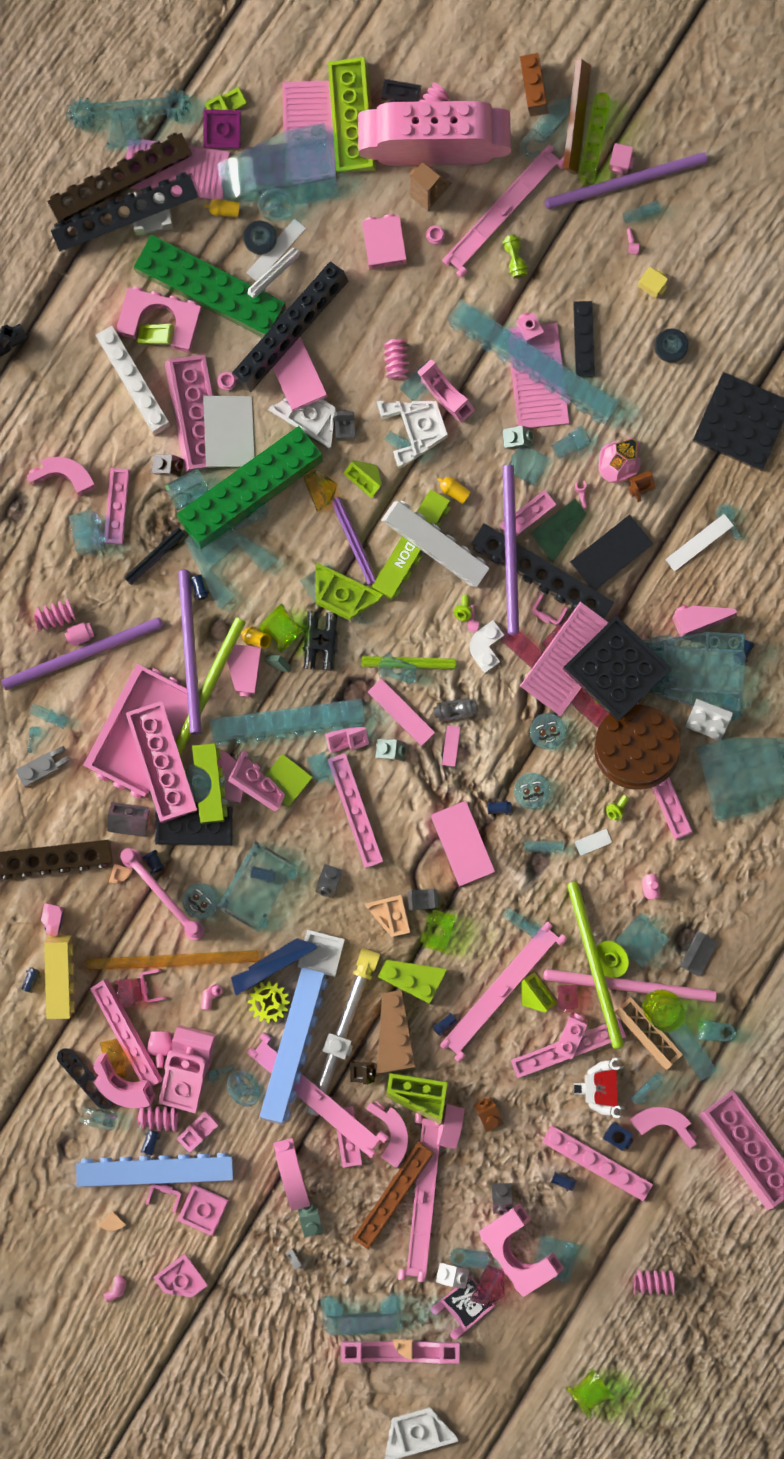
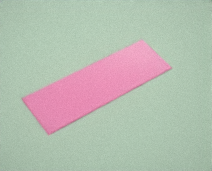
(451, 745)

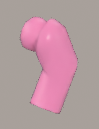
(210, 994)
(118, 1289)

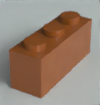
(534, 84)

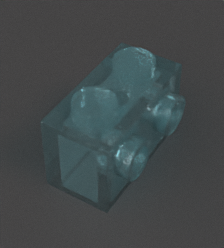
(186, 489)
(87, 532)

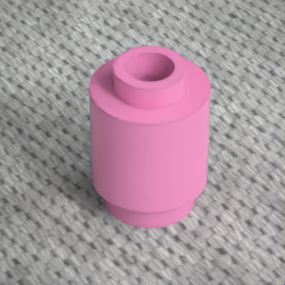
(79, 633)

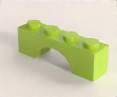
(212, 808)

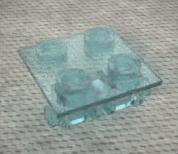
(564, 1251)

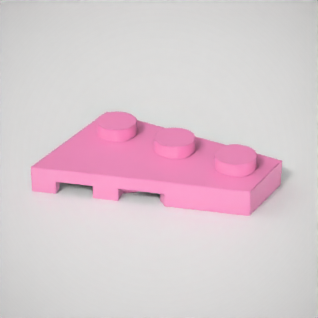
(251, 780)

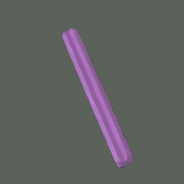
(354, 540)

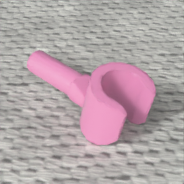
(633, 248)
(582, 494)
(473, 625)

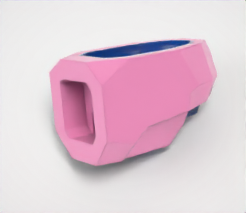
(52, 919)

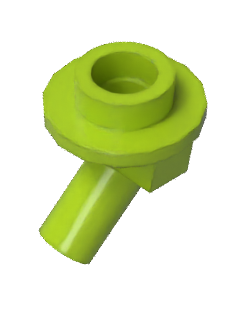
(463, 612)
(615, 811)

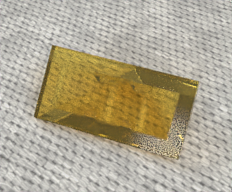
(320, 488)
(115, 1056)

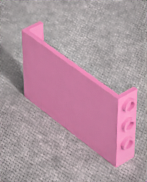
(115, 751)

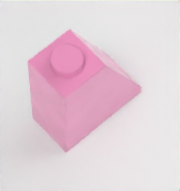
(244, 669)

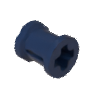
(153, 862)

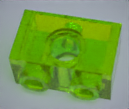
(440, 919)

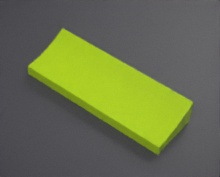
(349, 97)

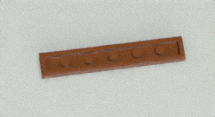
(577, 116)
(393, 1195)

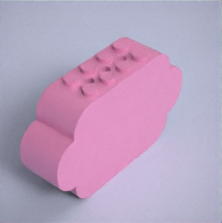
(434, 133)

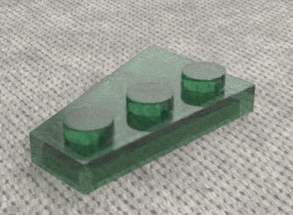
(558, 529)

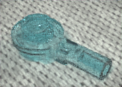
(729, 511)

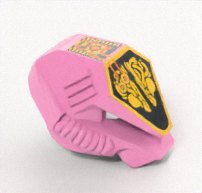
(619, 460)

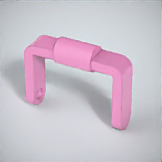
(543, 616)
(144, 989)
(166, 1189)

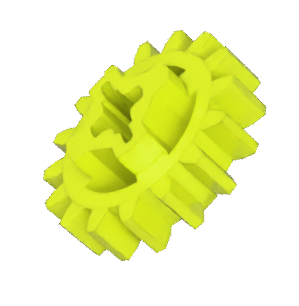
(257, 997)

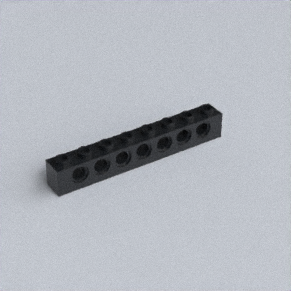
(65, 240)
(290, 326)
(487, 534)

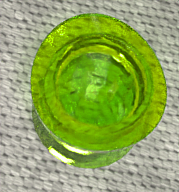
(281, 627)
(663, 1010)
(590, 1392)

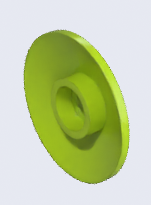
(612, 967)

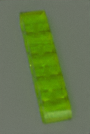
(594, 130)

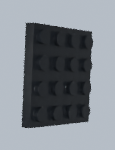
(741, 421)
(617, 668)

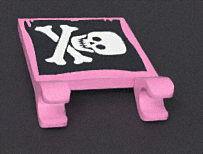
(462, 1308)

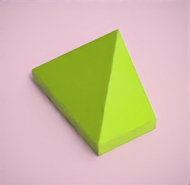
(364, 476)
(536, 995)

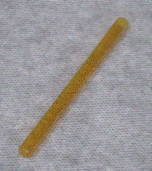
(172, 960)

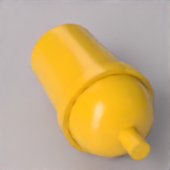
(223, 208)
(454, 489)
(255, 637)

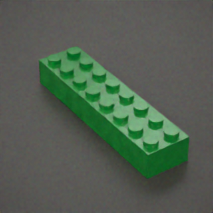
(208, 286)
(249, 487)

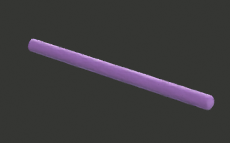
(625, 181)
(510, 549)
(189, 652)
(82, 653)

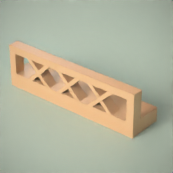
(643, 1039)

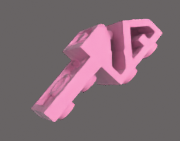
(186, 1068)

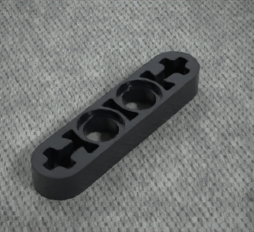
(81, 1081)

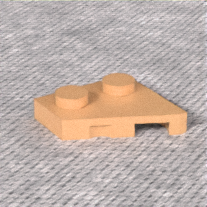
(390, 915)

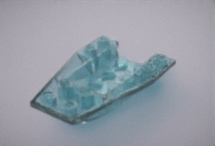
(291, 161)
(703, 668)
(742, 774)

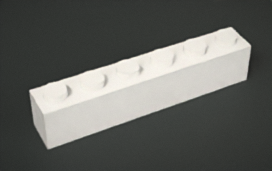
(133, 380)
(435, 544)

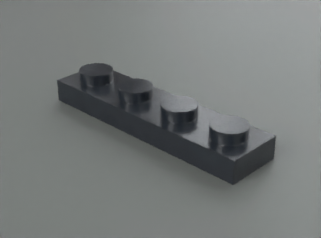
(583, 338)

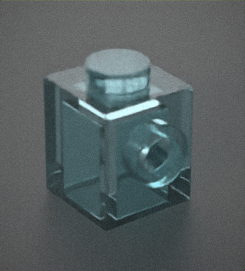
(319, 767)

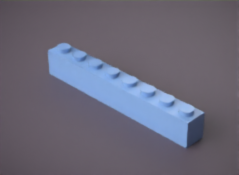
(293, 1046)
(154, 1171)

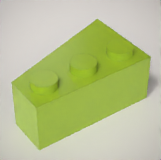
(412, 978)
(418, 1095)

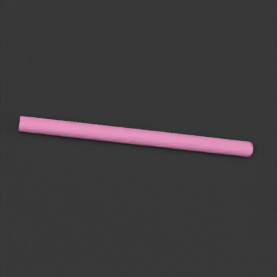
(630, 985)

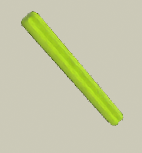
(424, 663)

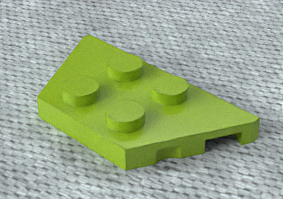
(342, 593)

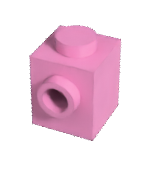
(621, 159)
(529, 327)

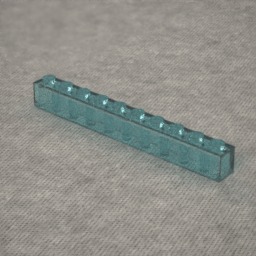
(533, 362)

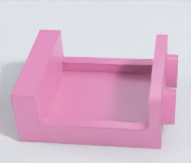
(384, 241)

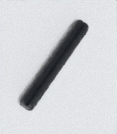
(154, 556)

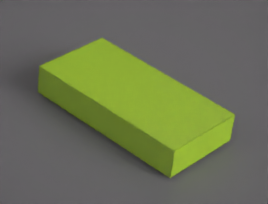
(155, 334)

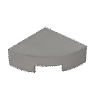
(294, 1259)

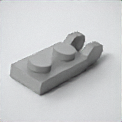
(41, 767)

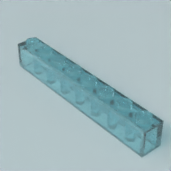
(287, 721)

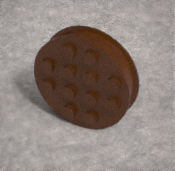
(638, 748)

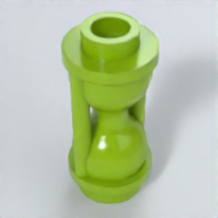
(517, 265)

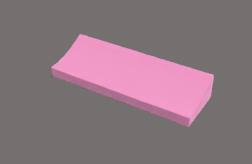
(188, 384)
(161, 762)
(747, 1147)

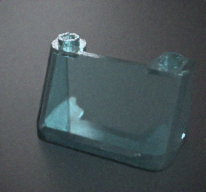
(257, 886)
(386, 1321)

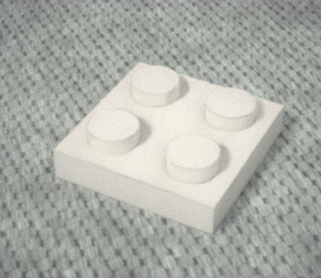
(708, 719)
(324, 958)

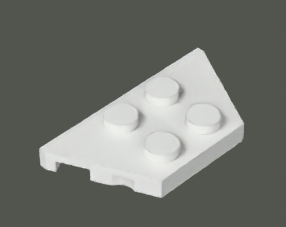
(314, 419)
(417, 1433)

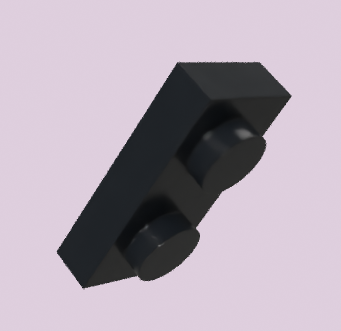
(400, 91)

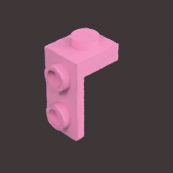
(572, 1035)

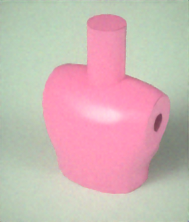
(651, 886)
(159, 1046)

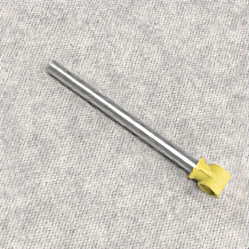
(365, 966)

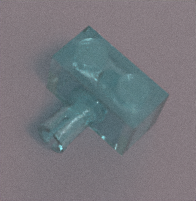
(199, 783)

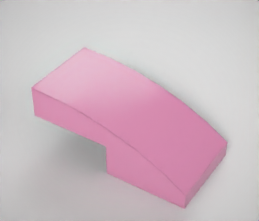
(349, 737)
(451, 1126)
(198, 1131)

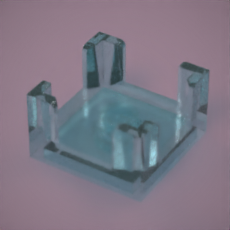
(641, 940)

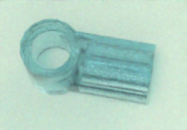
(576, 440)
(471, 1258)

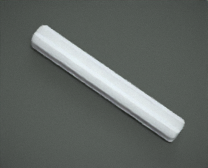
(273, 272)

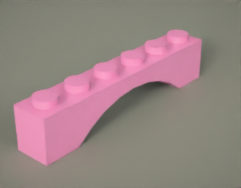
(385, 1352)

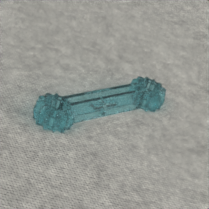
(142, 107)

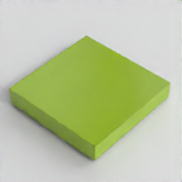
(288, 778)

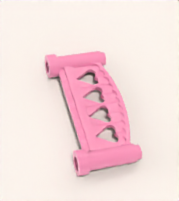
(132, 859)

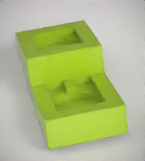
(230, 101)

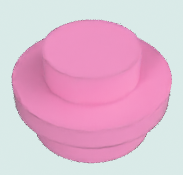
(435, 235)
(226, 381)

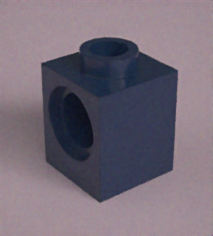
(609, 1136)

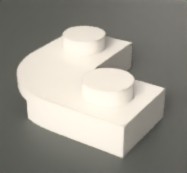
(481, 643)

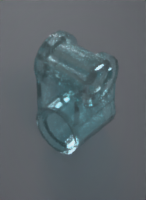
(712, 1031)

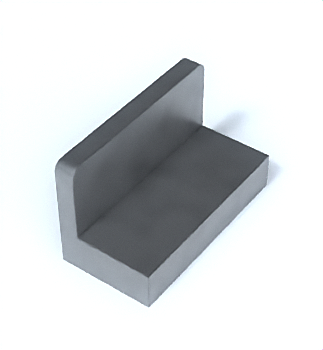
(127, 819)
(698, 954)

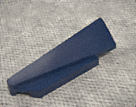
(272, 964)

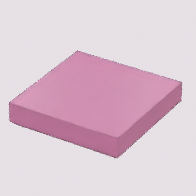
(203, 1210)

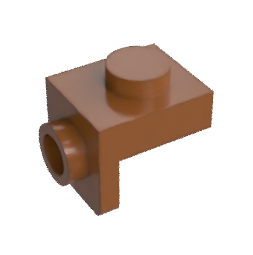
(641, 484)
(488, 1114)

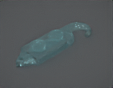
(546, 125)

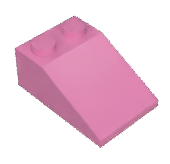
(699, 618)

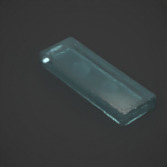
(692, 1052)

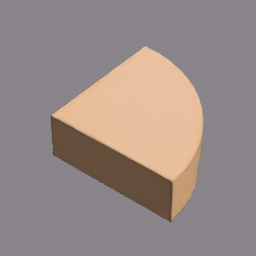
(119, 874)
(112, 1222)
(404, 1347)

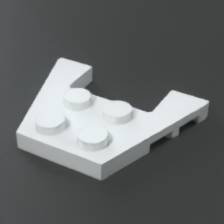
(422, 425)

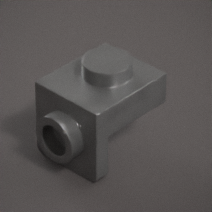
(344, 426)
(328, 881)
(423, 899)
(501, 1198)

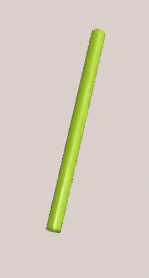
(212, 678)
(595, 965)

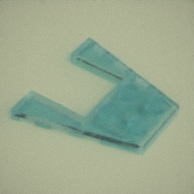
(216, 551)

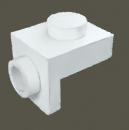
(337, 1046)
(452, 1276)

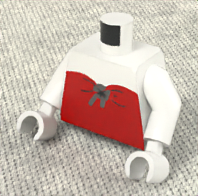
(601, 1088)

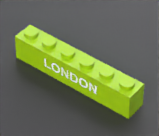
(407, 554)

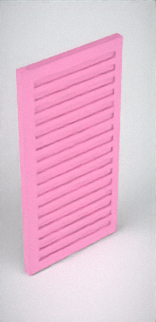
(306, 105)
(201, 165)
(533, 402)
(547, 678)

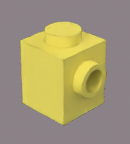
(653, 282)

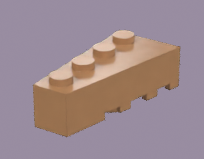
(427, 185)
(394, 1038)

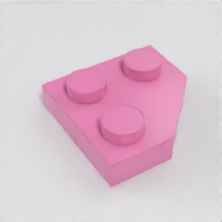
(181, 1278)

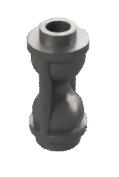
(465, 707)

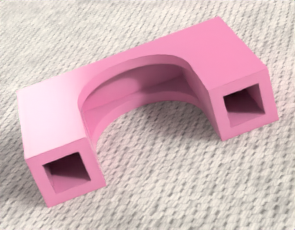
(140, 302)
(524, 1276)

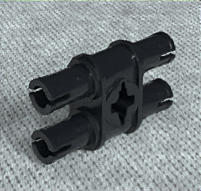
(311, 646)

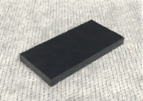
(611, 553)
(189, 830)

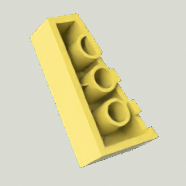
(59, 977)

